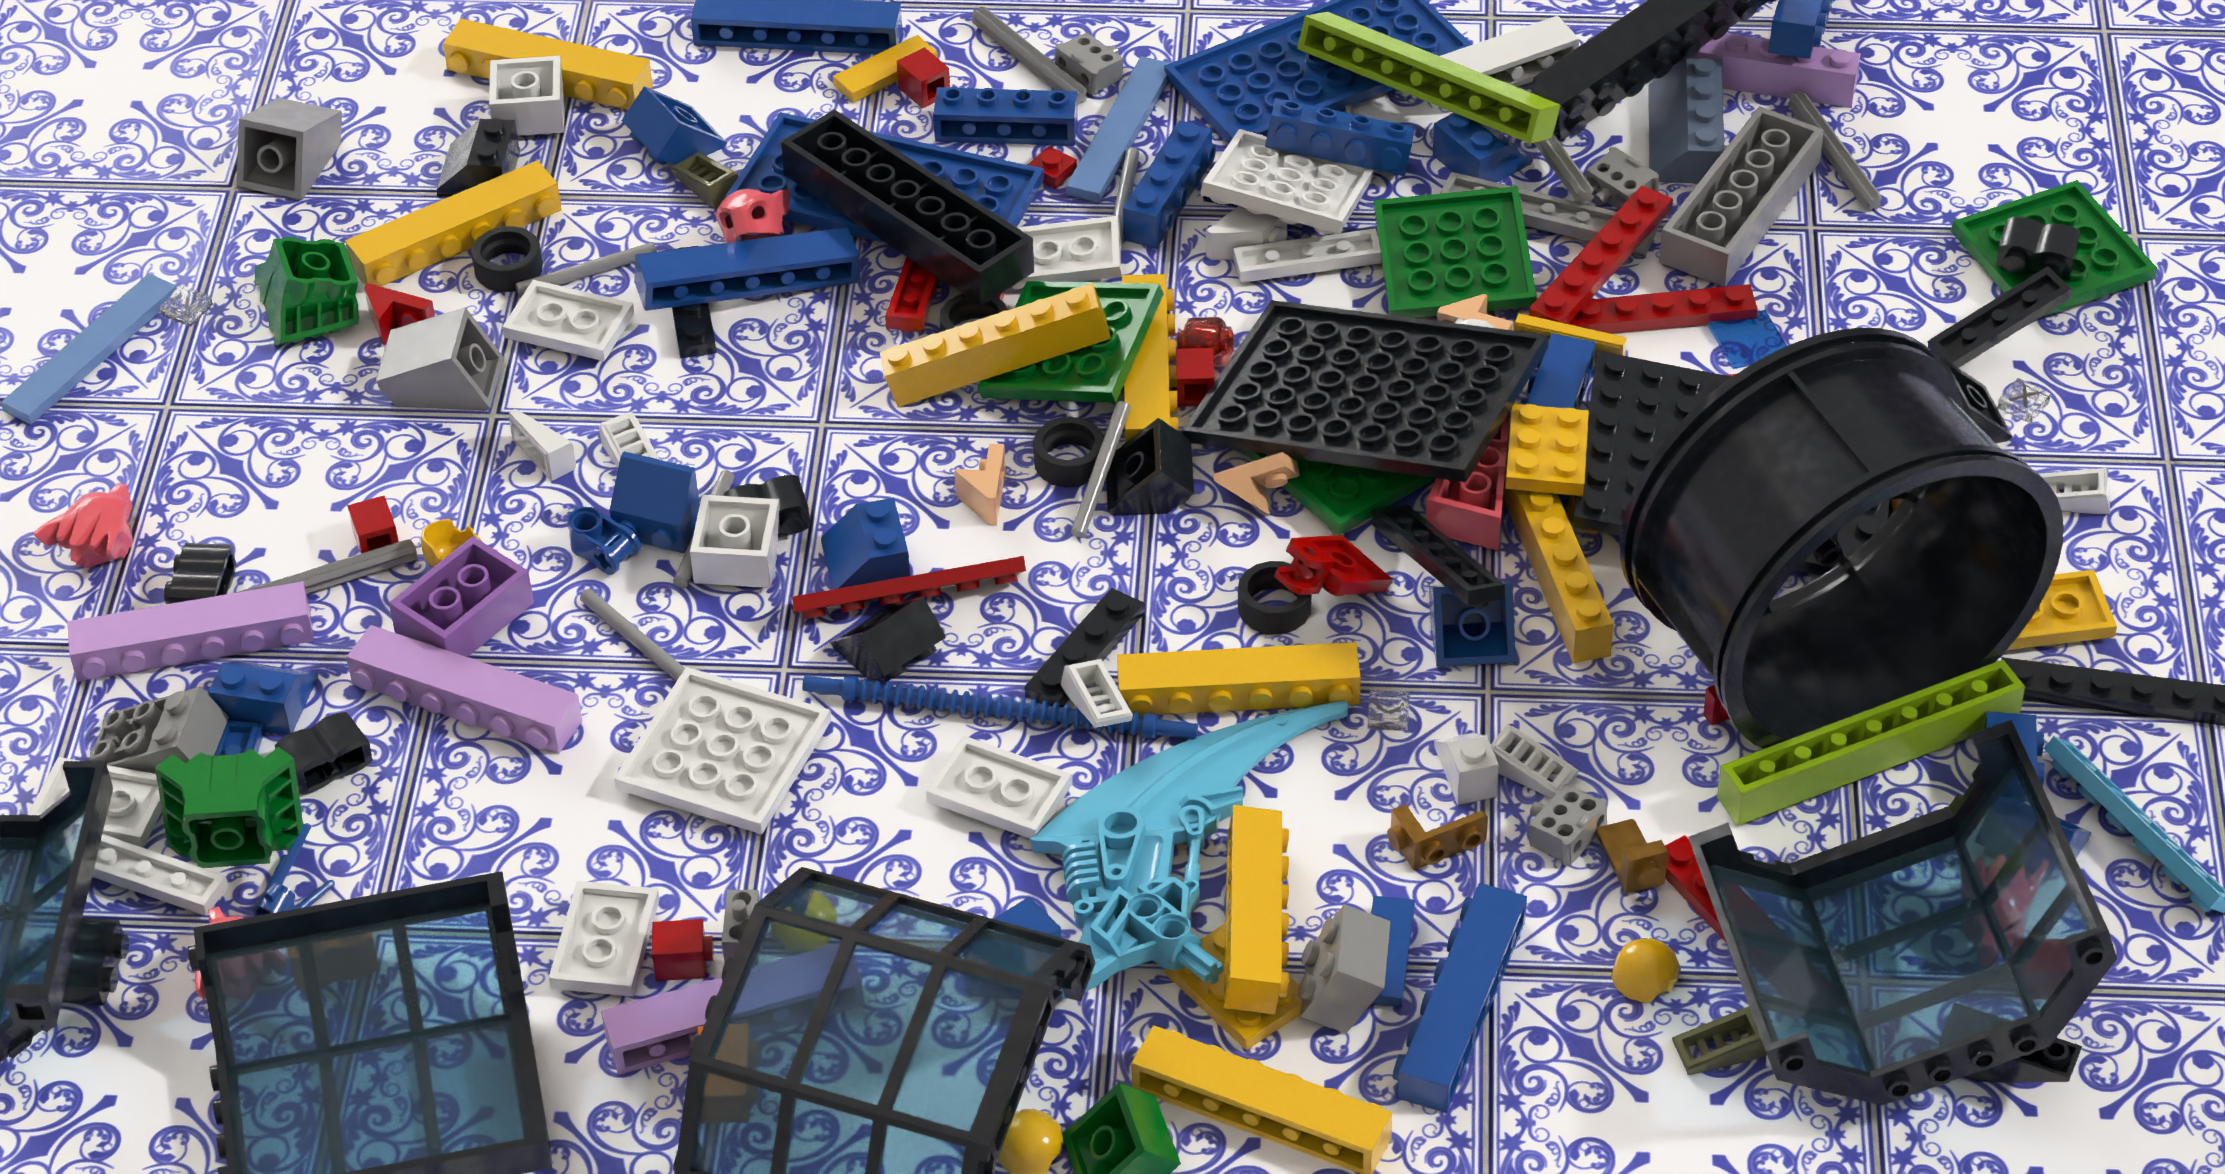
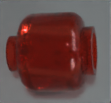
(1207, 333)

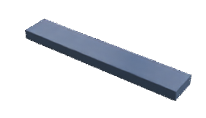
(1118, 130)
(88, 349)

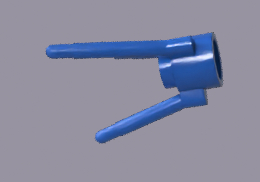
(281, 898)

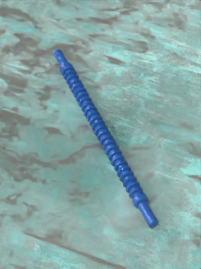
(851, 689)

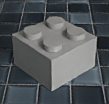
(1344, 968)

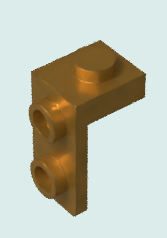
(1434, 845)
(1631, 857)

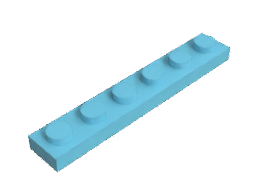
(2127, 815)

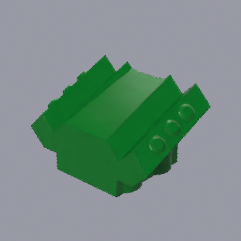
(307, 288)
(230, 807)

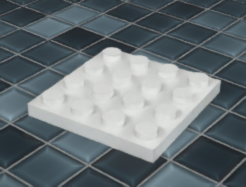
(1286, 184)
(723, 750)

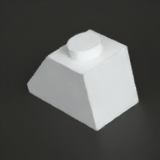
(1240, 230)
(1469, 766)

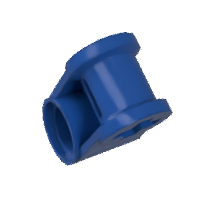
(601, 539)

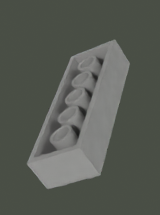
(1741, 196)

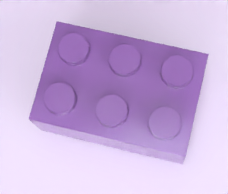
(463, 599)

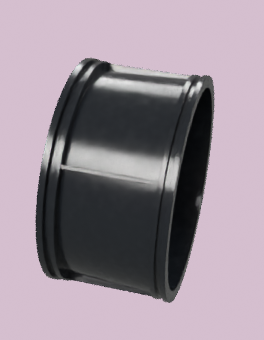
(1775, 474)

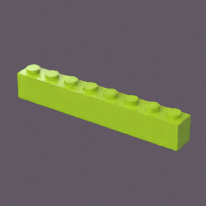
(1429, 77)
(1866, 742)

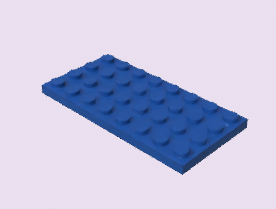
(1240, 78)
(993, 182)

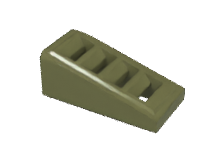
(708, 183)
(1727, 1026)

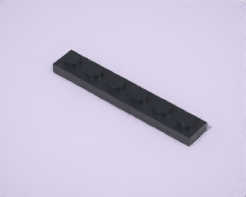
(1439, 555)
(2120, 691)

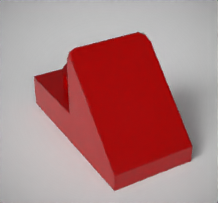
(395, 309)

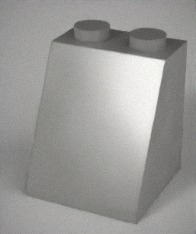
(286, 146)
(440, 364)

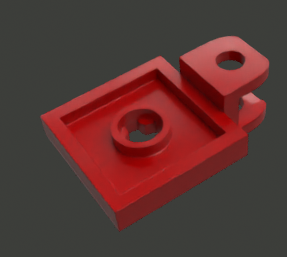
(1330, 564)

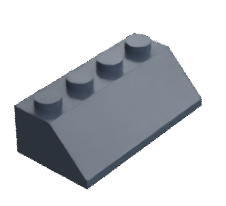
(1686, 120)

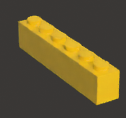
(586, 70)
(452, 224)
(995, 345)
(1151, 374)
(1562, 573)
(1239, 678)
(1255, 910)
(1262, 1100)

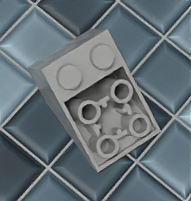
(156, 729)

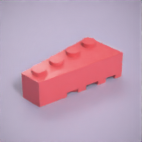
(1473, 508)

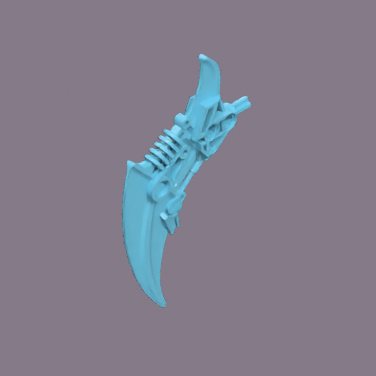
(1124, 835)

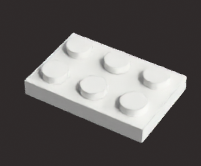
(1075, 250)
(568, 320)
(999, 787)
(132, 807)
(604, 938)

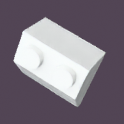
(528, 93)
(735, 541)

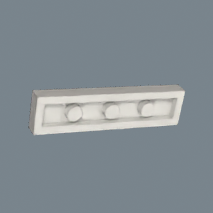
(1307, 255)
(158, 875)

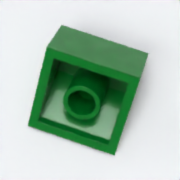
(1122, 1136)

